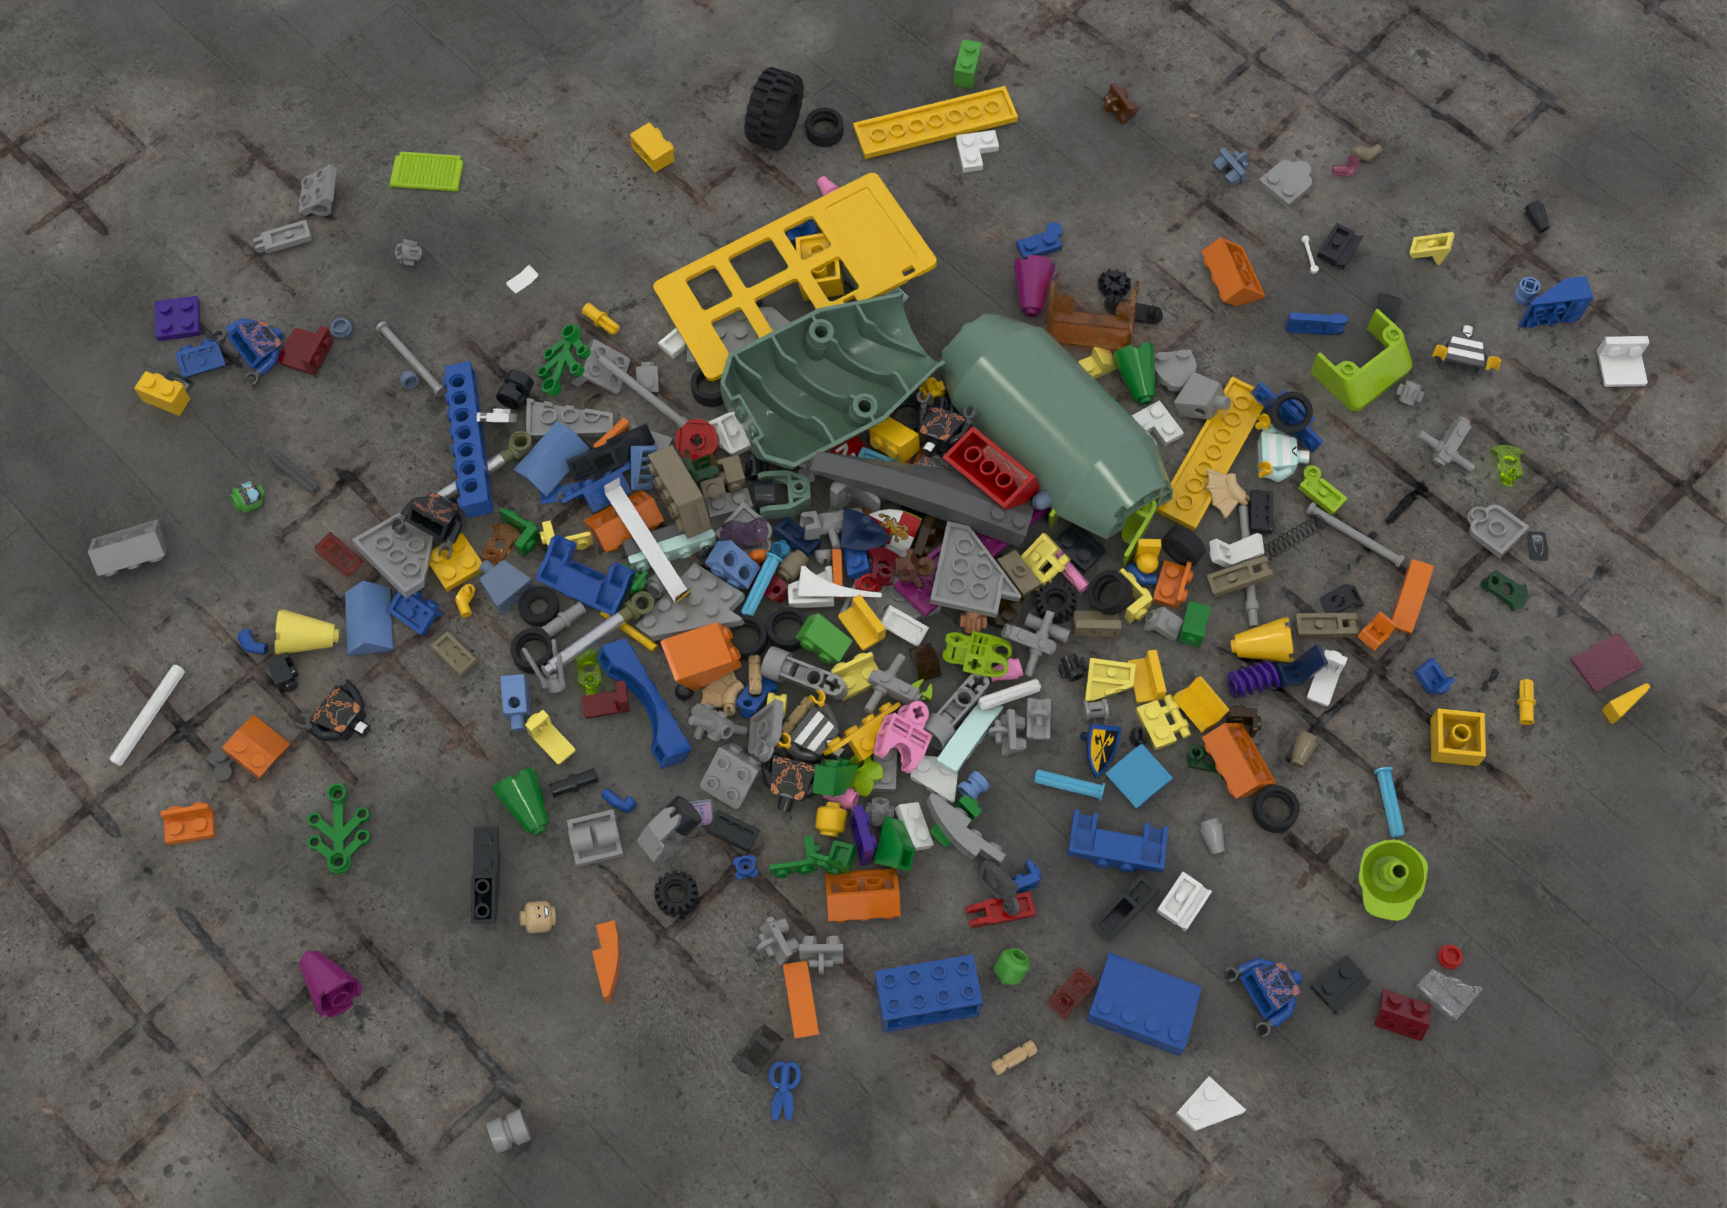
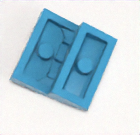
(1139, 776)

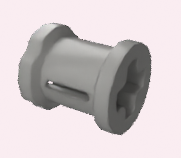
(1103, 712)

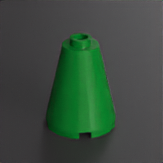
(1137, 371)
(524, 800)

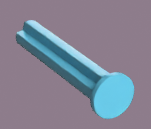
(761, 584)
(1069, 784)
(1390, 801)

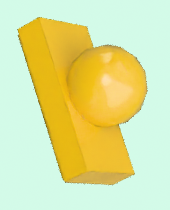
(1147, 554)

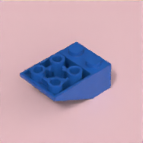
(1559, 304)

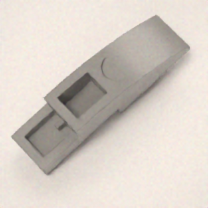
(954, 824)

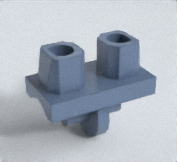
(1226, 160)

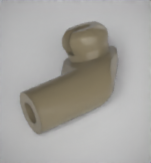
(1367, 154)

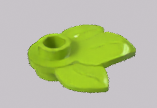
(866, 775)

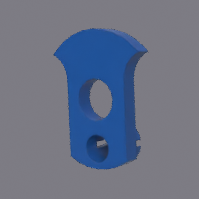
(750, 705)

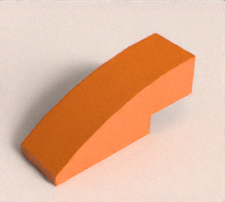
(1411, 595)
(608, 958)
(800, 999)

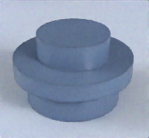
(341, 328)

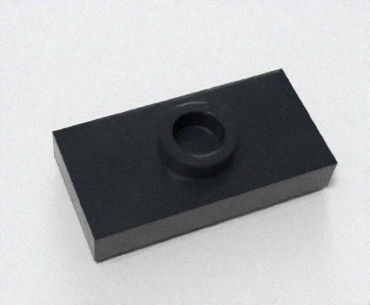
(1261, 511)
(733, 831)

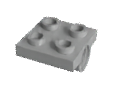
(318, 192)
(595, 838)

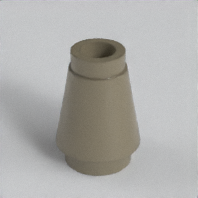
(1303, 748)

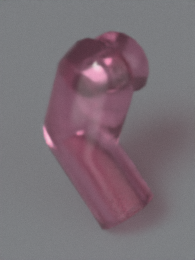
(1347, 169)

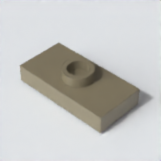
(1019, 573)
(454, 654)

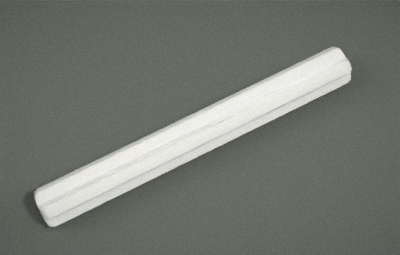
(147, 715)

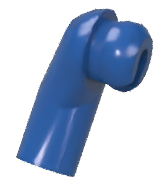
(1142, 578)
(249, 645)
(616, 802)

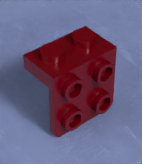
(306, 350)

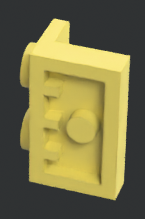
(856, 673)

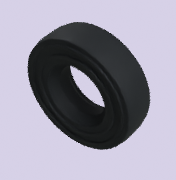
(533, 594)

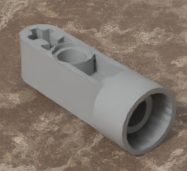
(781, 666)
(946, 720)

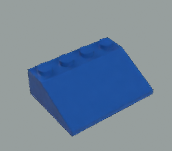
(1144, 1004)

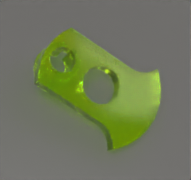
(1508, 472)
(588, 680)

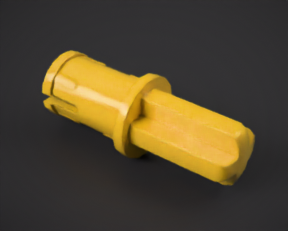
(600, 319)
(1526, 702)

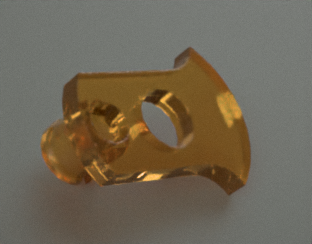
(501, 532)

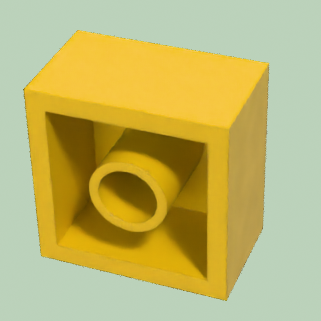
(1458, 737)

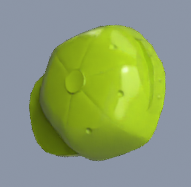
(1392, 879)

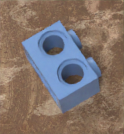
(735, 562)

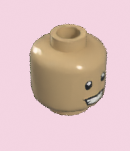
(538, 917)

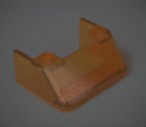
(1091, 329)

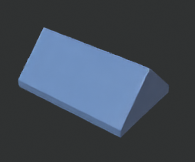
(546, 462)
(367, 619)

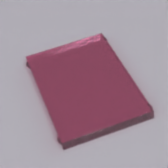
(1606, 663)

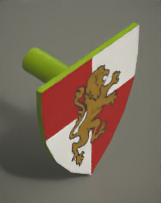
(899, 525)

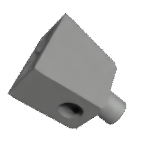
(1201, 398)

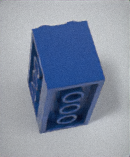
(928, 993)

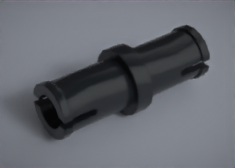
(573, 783)

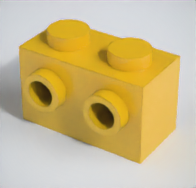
(652, 147)
(162, 393)
(894, 440)

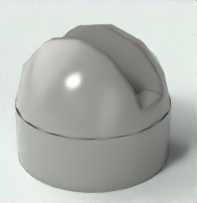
(823, 554)

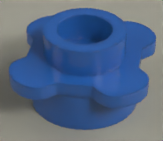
(740, 862)

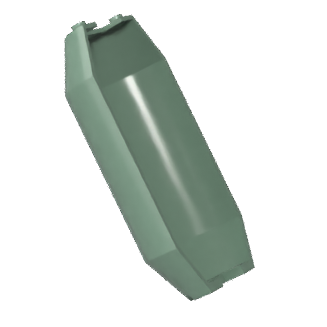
(1055, 422)

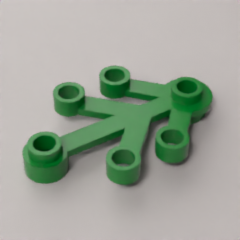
(571, 336)
(339, 832)

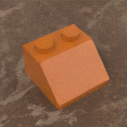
(255, 747)

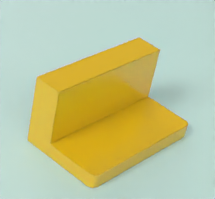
(862, 623)
(1148, 678)
(1201, 704)

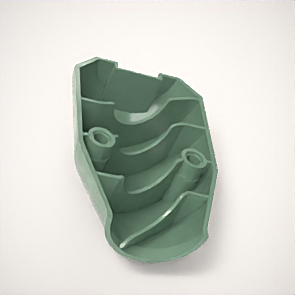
(824, 378)

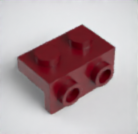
(1403, 1015)

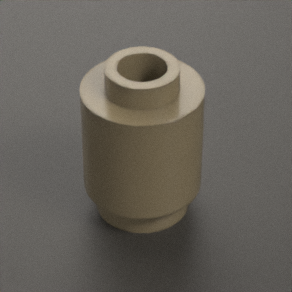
(791, 566)

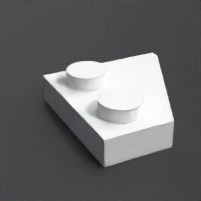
(731, 434)
(810, 601)
(935, 778)
(1209, 1106)

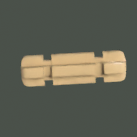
(754, 672)
(797, 716)
(1014, 1057)

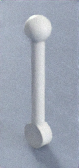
(1314, 268)

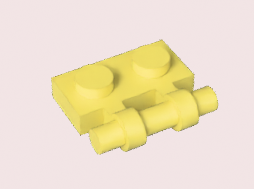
(1041, 553)
(1154, 721)

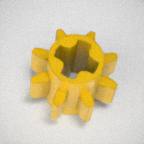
(935, 388)

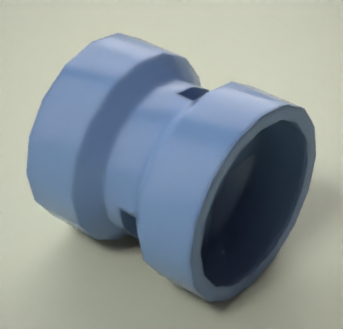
(1527, 291)
(974, 785)

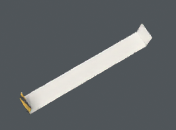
(646, 541)

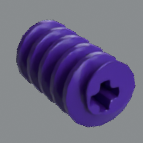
(1252, 677)

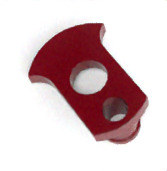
(884, 574)
(776, 590)

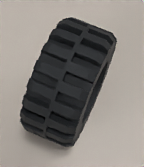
(773, 108)

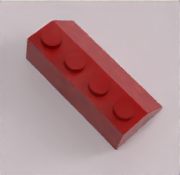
(992, 470)

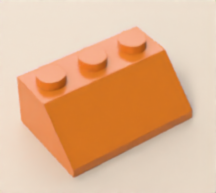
(1232, 272)
(609, 528)
(1238, 760)
(863, 895)

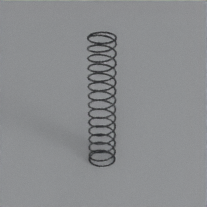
(1291, 531)

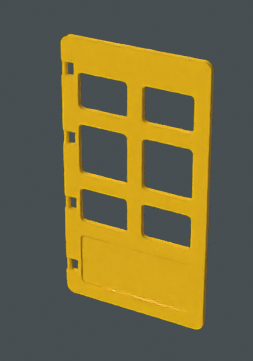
(864, 232)

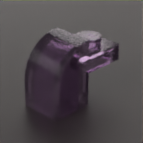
(745, 534)

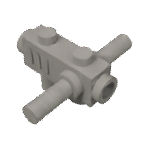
(1446, 449)
(1038, 642)
(888, 684)
(713, 722)

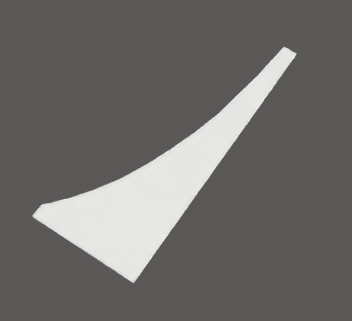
(815, 586)

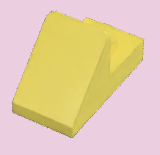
(1432, 245)
(1098, 363)

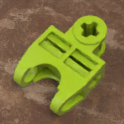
(967, 650)

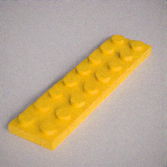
(935, 122)
(1214, 450)

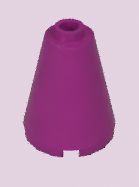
(1033, 282)
(328, 984)

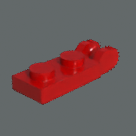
(996, 914)

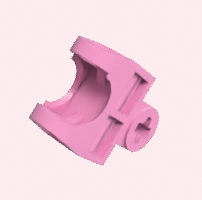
(906, 734)

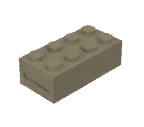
(678, 492)

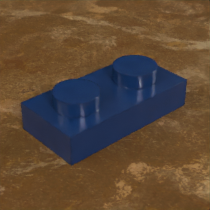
(794, 536)

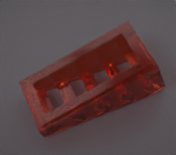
(329, 539)

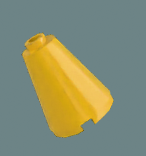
(1265, 642)

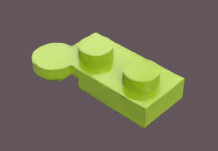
(1321, 491)

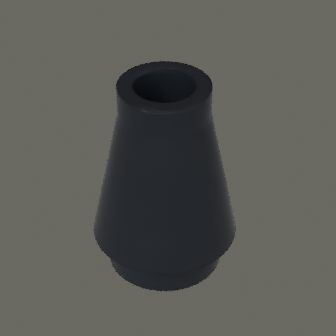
(1537, 215)

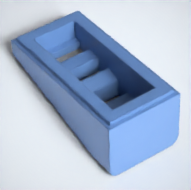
(636, 459)

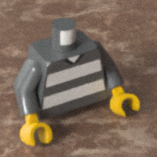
(1465, 353)
(813, 733)

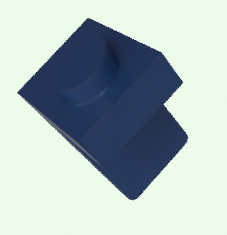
(1302, 669)

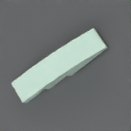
(968, 737)

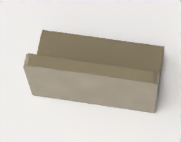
(1096, 624)

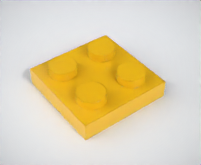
(459, 568)

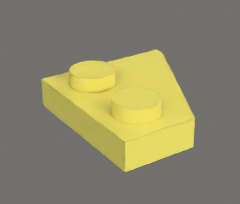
(1108, 678)

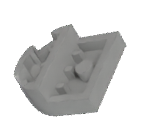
(1174, 368)

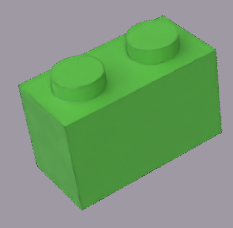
(967, 64)
(823, 639)

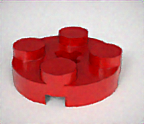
(690, 431)

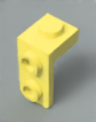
(583, 539)
(1143, 599)
(549, 738)

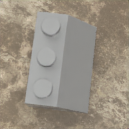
(127, 548)

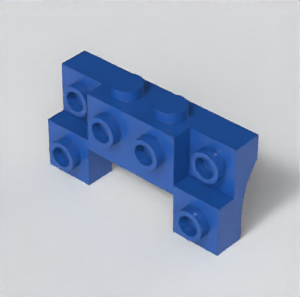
(582, 582)
(1117, 849)

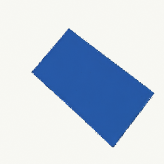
(554, 495)

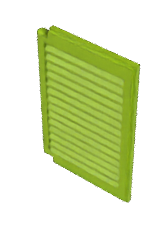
(427, 171)

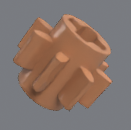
(973, 622)

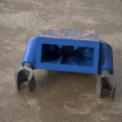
(254, 342)
(1270, 988)

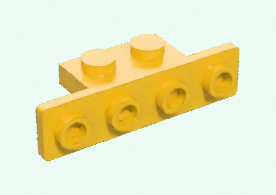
(863, 738)

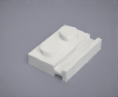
(498, 415)
(1183, 901)

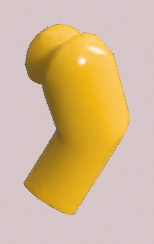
(463, 599)

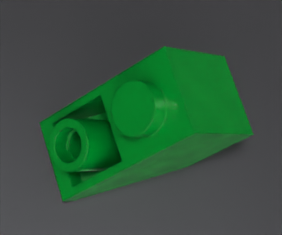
(834, 776)
(895, 846)

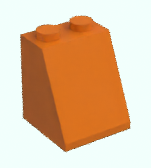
(701, 655)

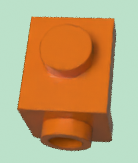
(1377, 631)

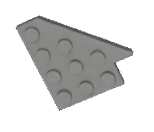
(398, 557)

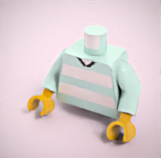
(1277, 452)

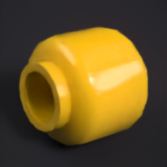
(831, 819)

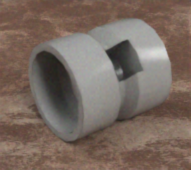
(508, 1131)

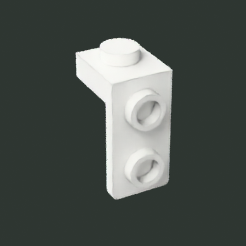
(1237, 552)
(1326, 679)

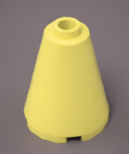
(302, 633)

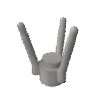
(555, 681)

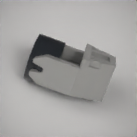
(667, 830)

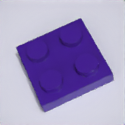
(177, 318)
(863, 839)

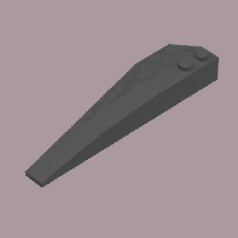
(931, 491)

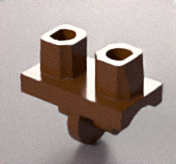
(1117, 101)
(912, 568)

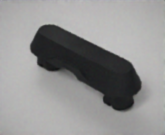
(1145, 313)

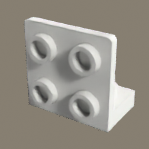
(1622, 361)

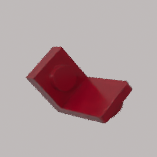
(607, 702)

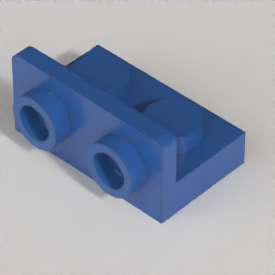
(200, 358)
(415, 611)

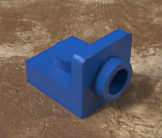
(1029, 881)

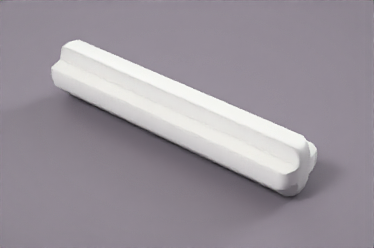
(1009, 694)

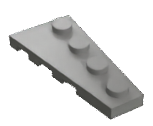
(584, 423)

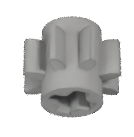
(408, 252)
(1410, 392)
(878, 810)

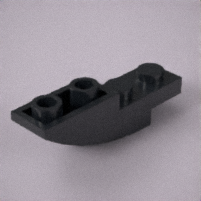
(609, 455)
(485, 875)

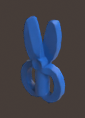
(783, 1095)

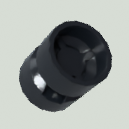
(514, 390)

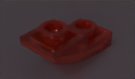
(1072, 993)

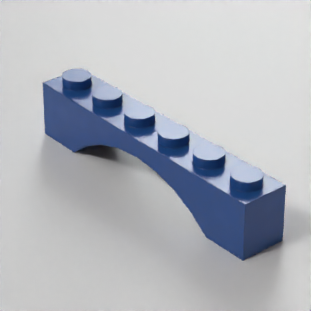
(621, 664)

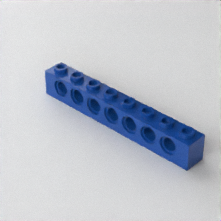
(469, 440)

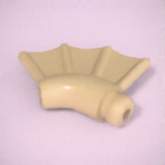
(1225, 492)
(723, 693)

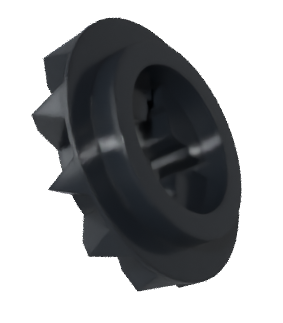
(1121, 289)

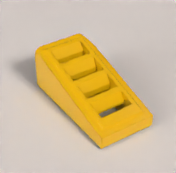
(1619, 706)

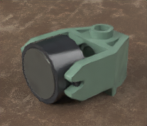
(798, 494)

